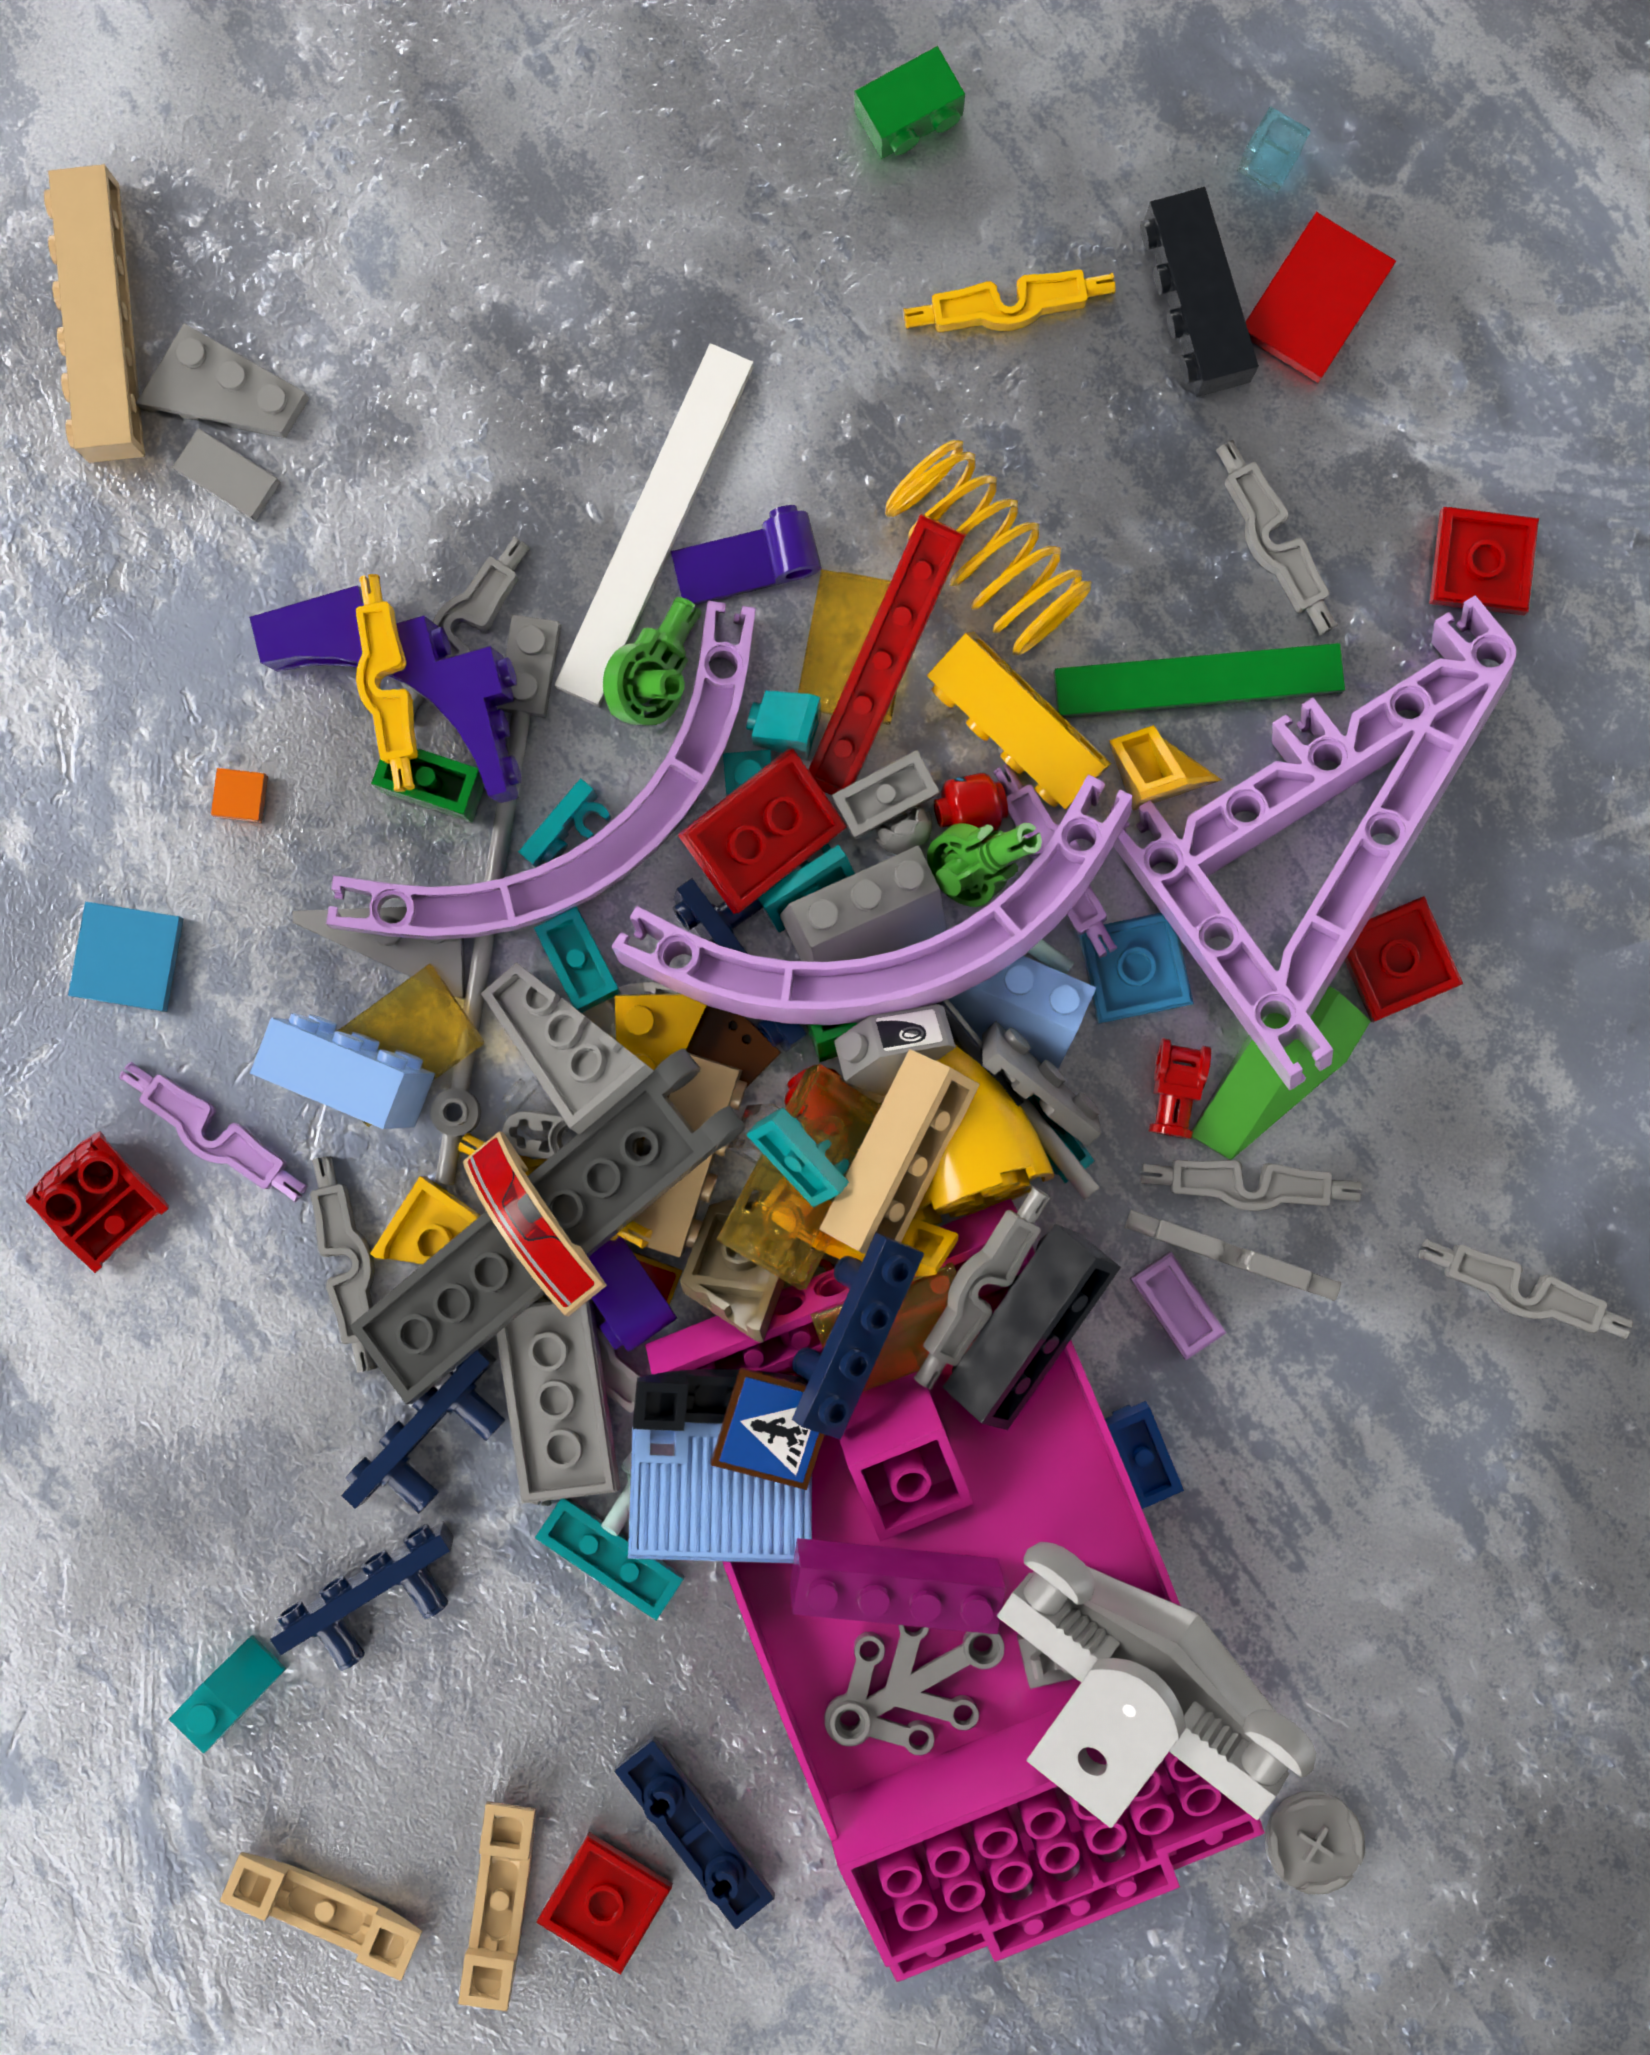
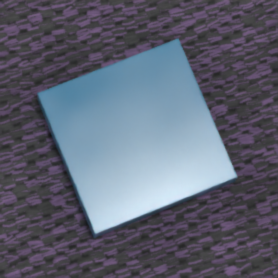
(125, 956)
(1141, 974)

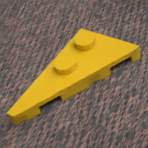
(656, 1024)
(423, 1224)

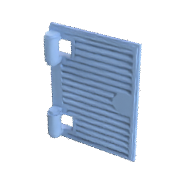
(707, 1512)

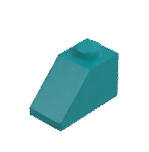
(785, 722)
(227, 1694)

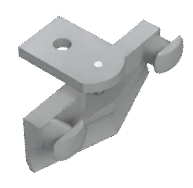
(1147, 1688)

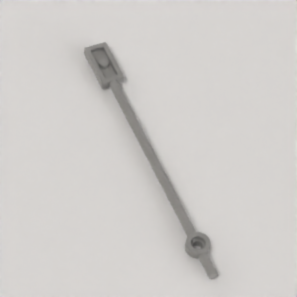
(533, 653)

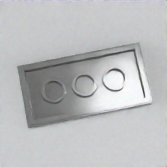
(557, 1404)

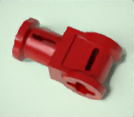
(1178, 1085)

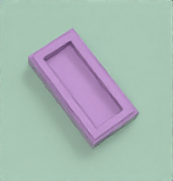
(1177, 1305)

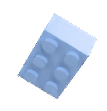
(343, 1071)

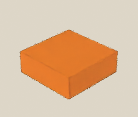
(239, 795)

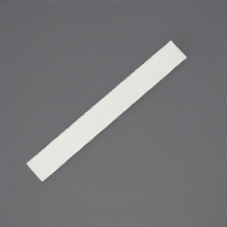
(655, 522)

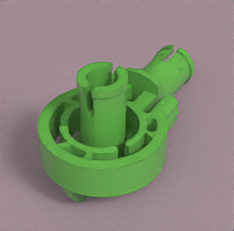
(651, 669)
(976, 860)

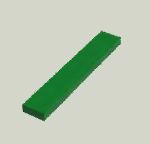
(1199, 680)

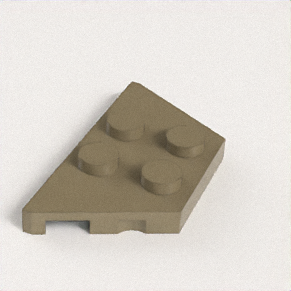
(727, 1280)

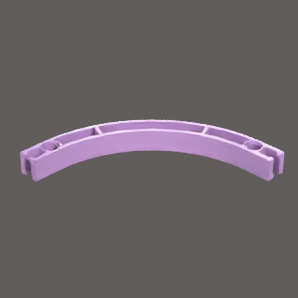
(603, 858)
(897, 979)

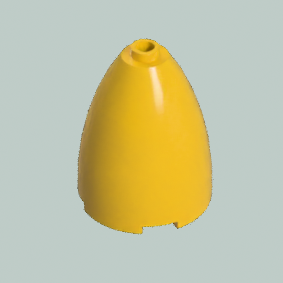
(989, 1154)

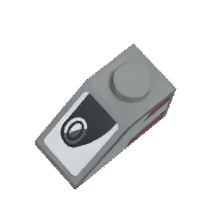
(878, 1045)

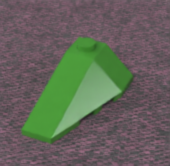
(1253, 1093)

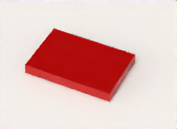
(1317, 297)
(762, 830)

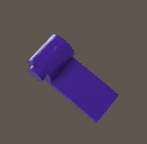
(751, 560)
(630, 1300)

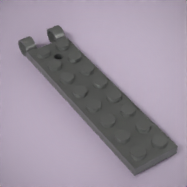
(593, 1192)

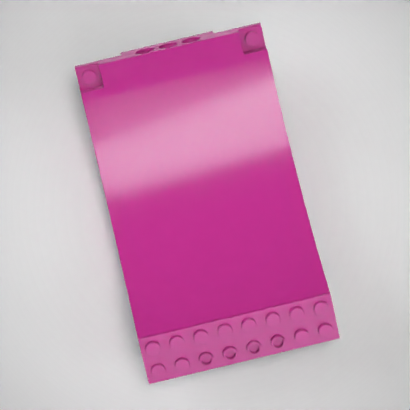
(971, 1835)

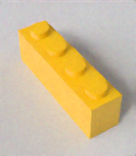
(1017, 719)

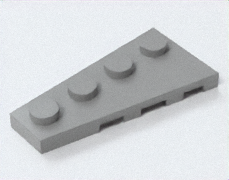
(565, 1050)

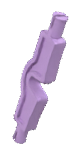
(1026, 807)
(192, 1117)

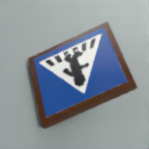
(760, 1432)

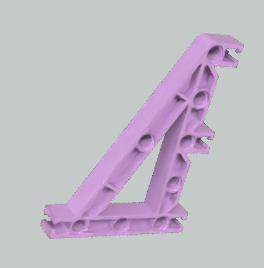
(1452, 705)

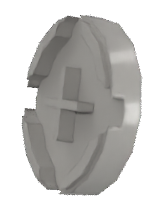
(1314, 1842)

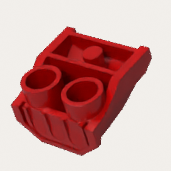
(94, 1200)

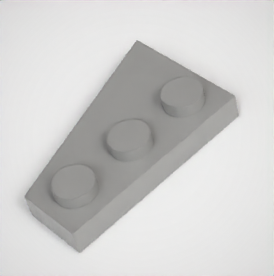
(218, 385)
(1028, 1076)

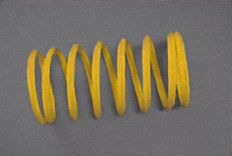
(916, 486)

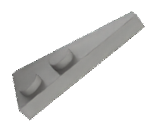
(401, 954)

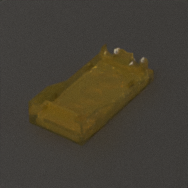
(781, 1220)

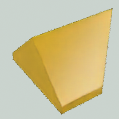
(1156, 768)

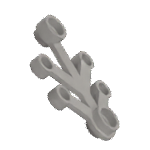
(906, 1690)

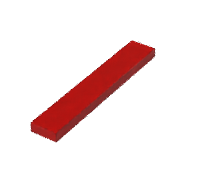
(885, 654)

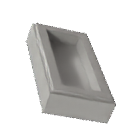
(226, 474)

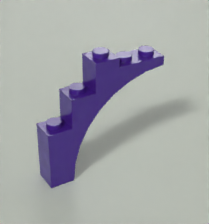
(461, 687)

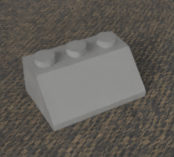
(868, 912)

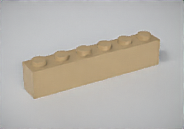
(95, 314)

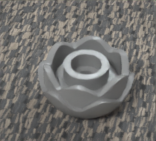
(905, 831)

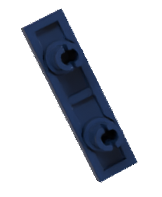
(717, 926)
(857, 1336)
(392, 1463)
(341, 1596)
(694, 1832)

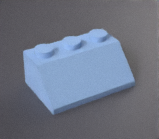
(1032, 1000)

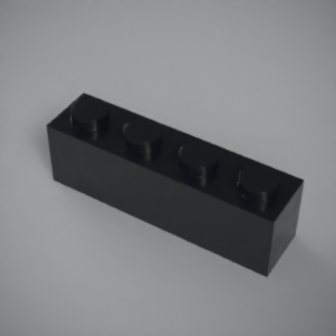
(1199, 292)
(1031, 1327)

